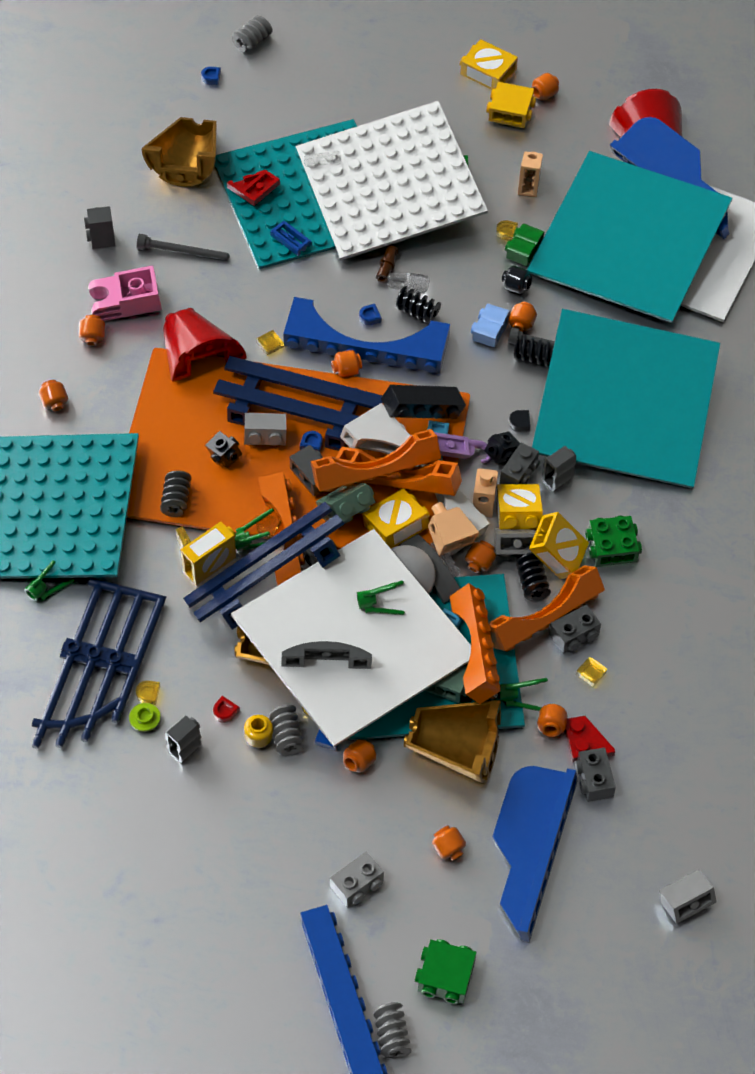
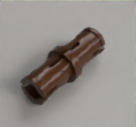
(387, 263)

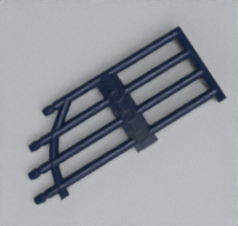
(98, 656)

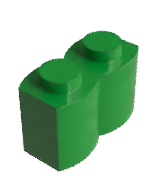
(524, 244)

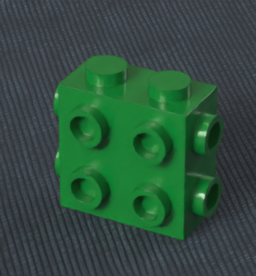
(613, 541)
(445, 971)

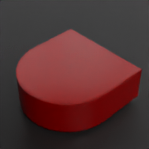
(225, 710)

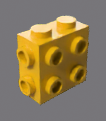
(511, 104)

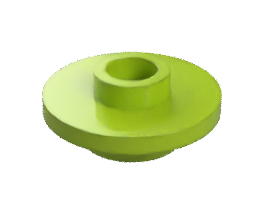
(144, 717)

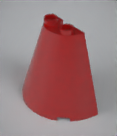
(647, 103)
(192, 337)

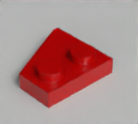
(254, 187)
(585, 736)

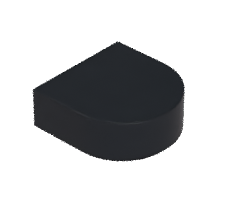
(520, 420)

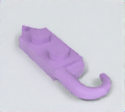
(459, 446)

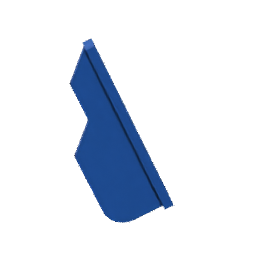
(663, 151)
(529, 838)

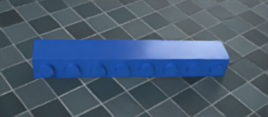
(340, 992)

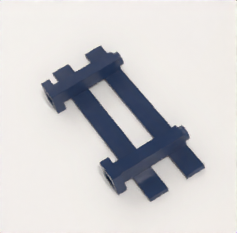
(249, 394)
(322, 549)

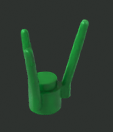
(243, 539)
(37, 587)
(367, 599)
(510, 692)

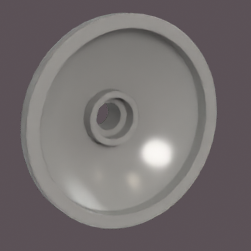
(418, 564)

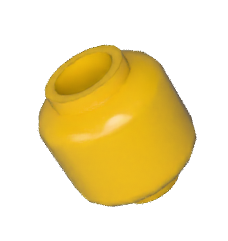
(258, 731)

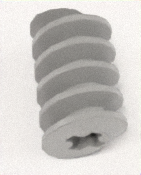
(252, 33)
(286, 730)
(389, 1030)

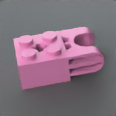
(126, 294)

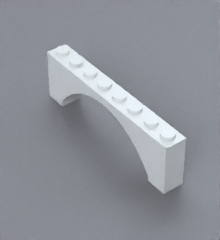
(385, 434)

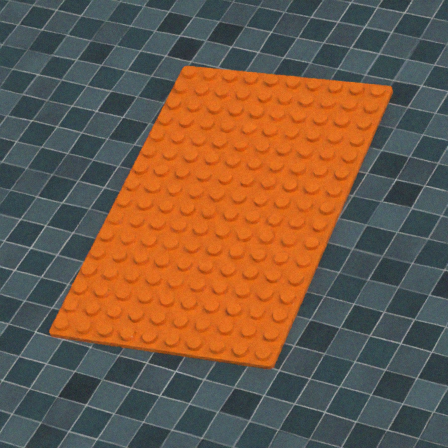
(184, 415)

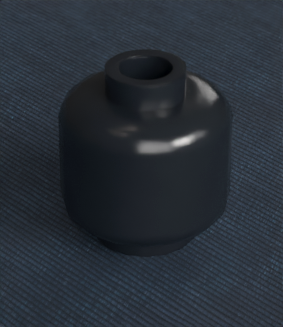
(517, 280)

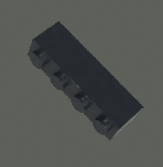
(423, 401)

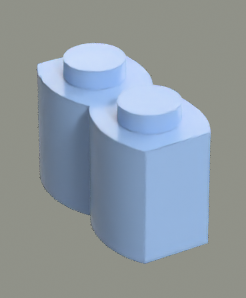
(490, 325)

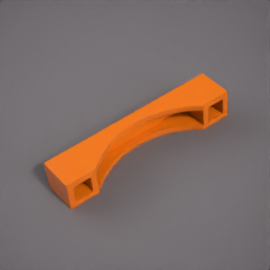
(416, 450)
(438, 477)
(275, 493)
(578, 588)
(481, 675)

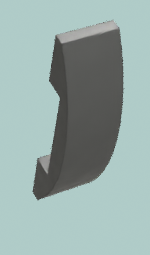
(445, 583)
(326, 650)

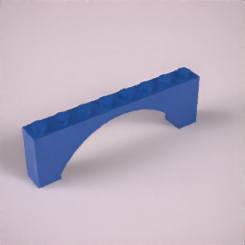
(419, 351)

